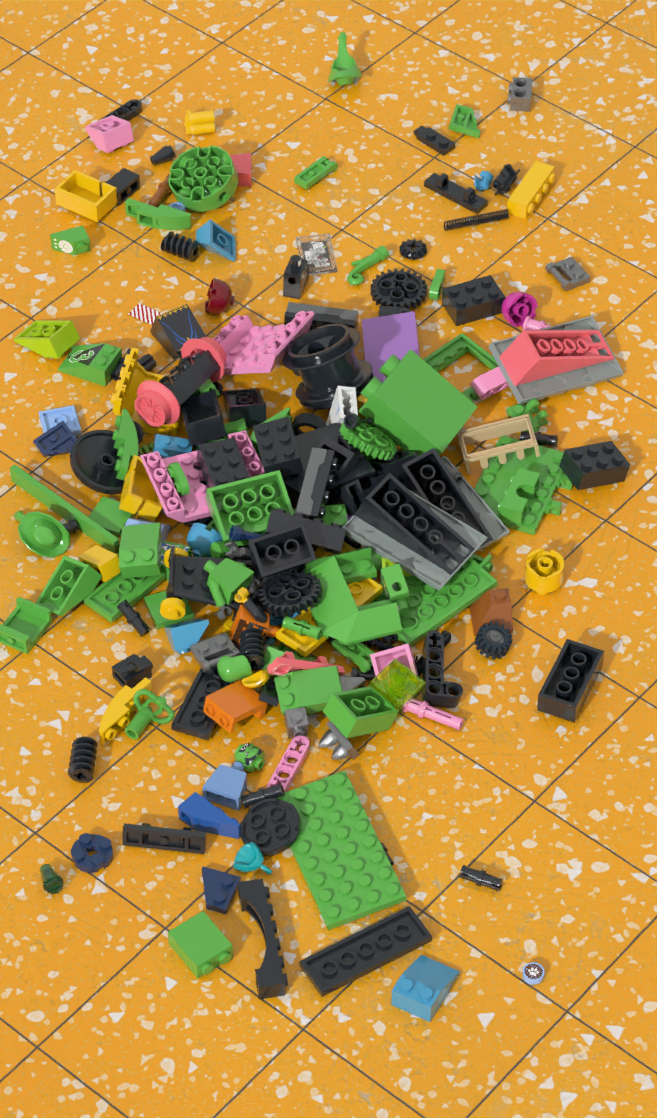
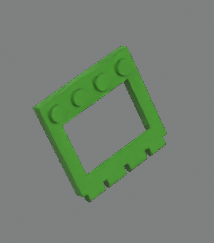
(455, 349)

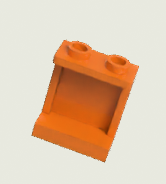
(233, 705)

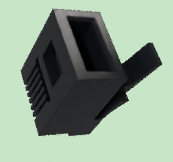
(132, 670)

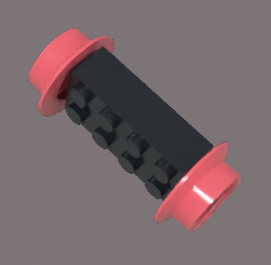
(160, 401)

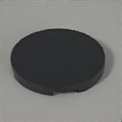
(271, 826)

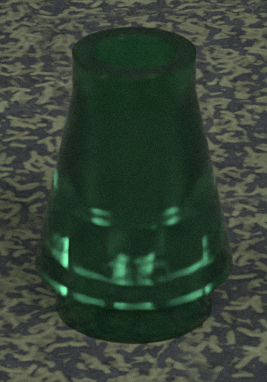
(51, 879)

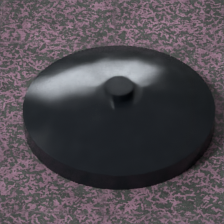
(94, 462)

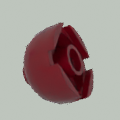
(219, 297)

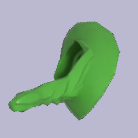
(344, 66)
(42, 533)

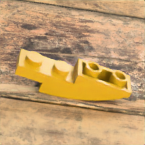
(118, 711)

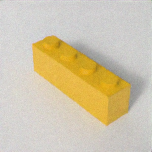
(531, 190)

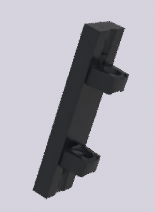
(465, 197)
(164, 838)

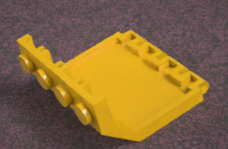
(131, 377)

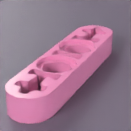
(290, 768)

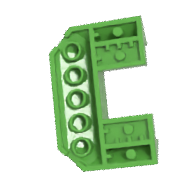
(337, 609)

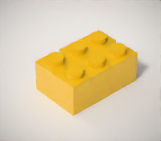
(84, 195)
(138, 492)

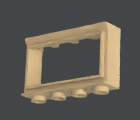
(496, 430)

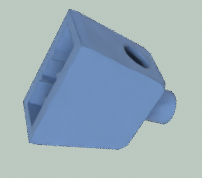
(227, 786)

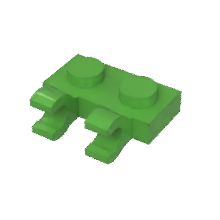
(530, 408)

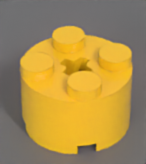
(544, 571)

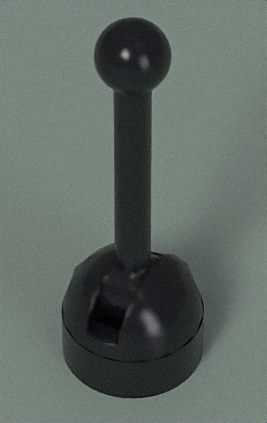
(355, 420)

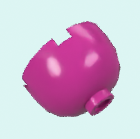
(517, 307)

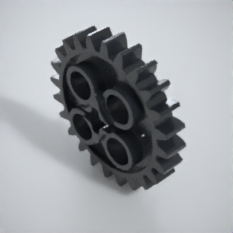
(398, 289)
(290, 593)

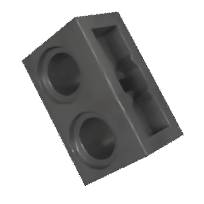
(520, 94)

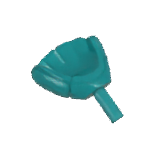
(250, 859)

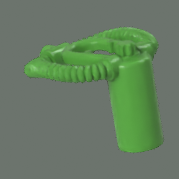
(146, 715)

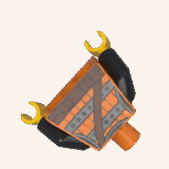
(248, 617)

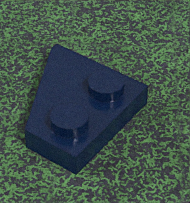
(55, 441)
(219, 889)

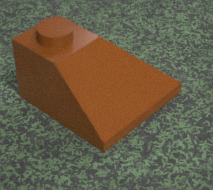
(494, 607)

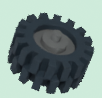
(493, 640)

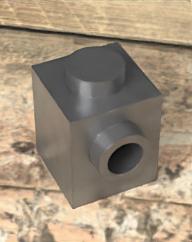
(296, 722)

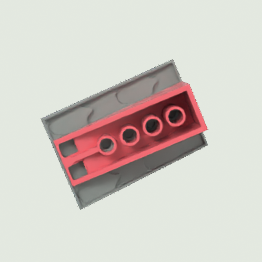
(555, 359)

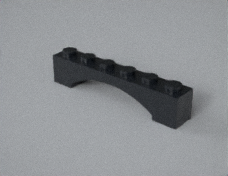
(269, 977)

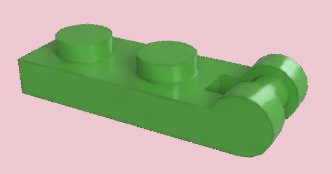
(315, 172)
(356, 653)

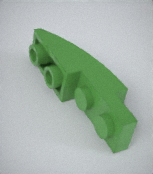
(160, 218)
(125, 441)

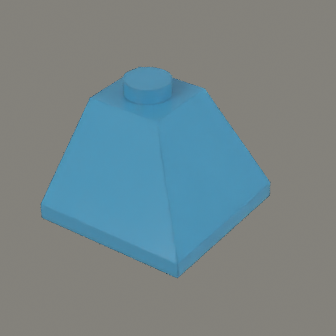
(216, 240)
(185, 634)

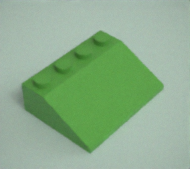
(247, 502)

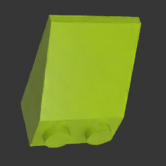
(49, 337)

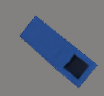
(205, 817)

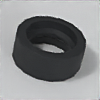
(306, 419)

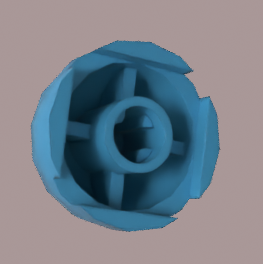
(200, 540)

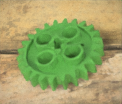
(369, 440)

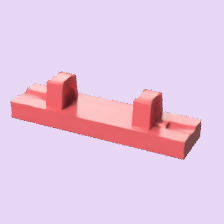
(288, 663)

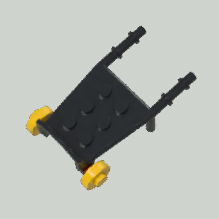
(189, 582)

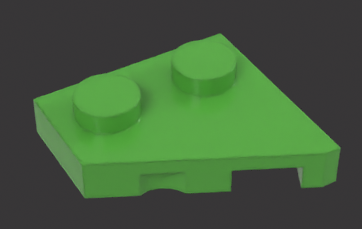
(464, 121)

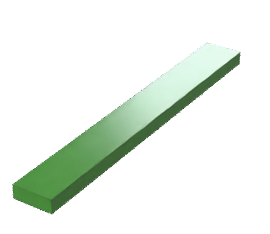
(64, 509)

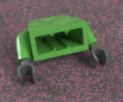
(225, 582)

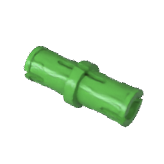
(302, 627)

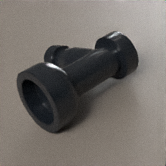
(370, 675)

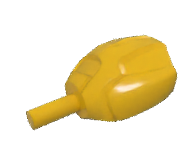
(256, 679)

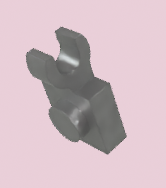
(235, 552)

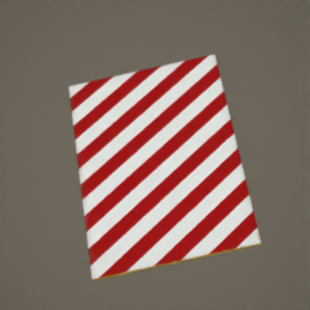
(144, 313)

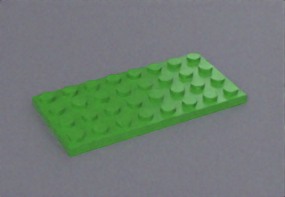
(341, 852)

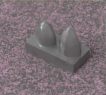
(343, 748)

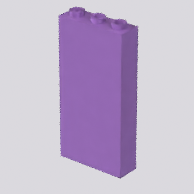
(389, 336)

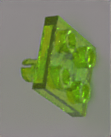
(397, 684)

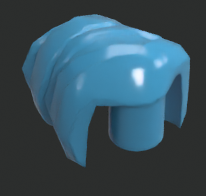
(483, 183)

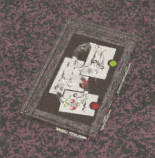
(318, 253)

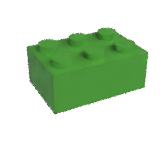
(360, 712)

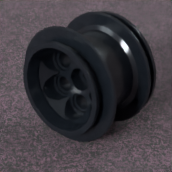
(326, 361)

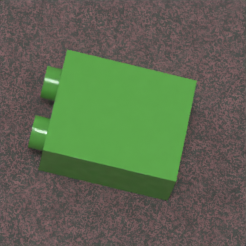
(415, 405)

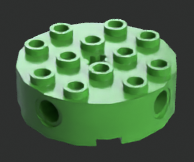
(203, 178)

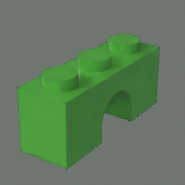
(514, 506)

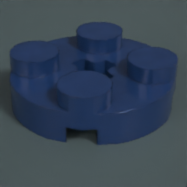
(92, 842)

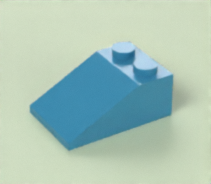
(423, 987)

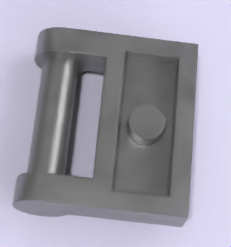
(571, 270)
(213, 648)

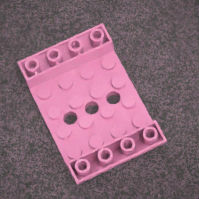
(259, 348)
(194, 505)

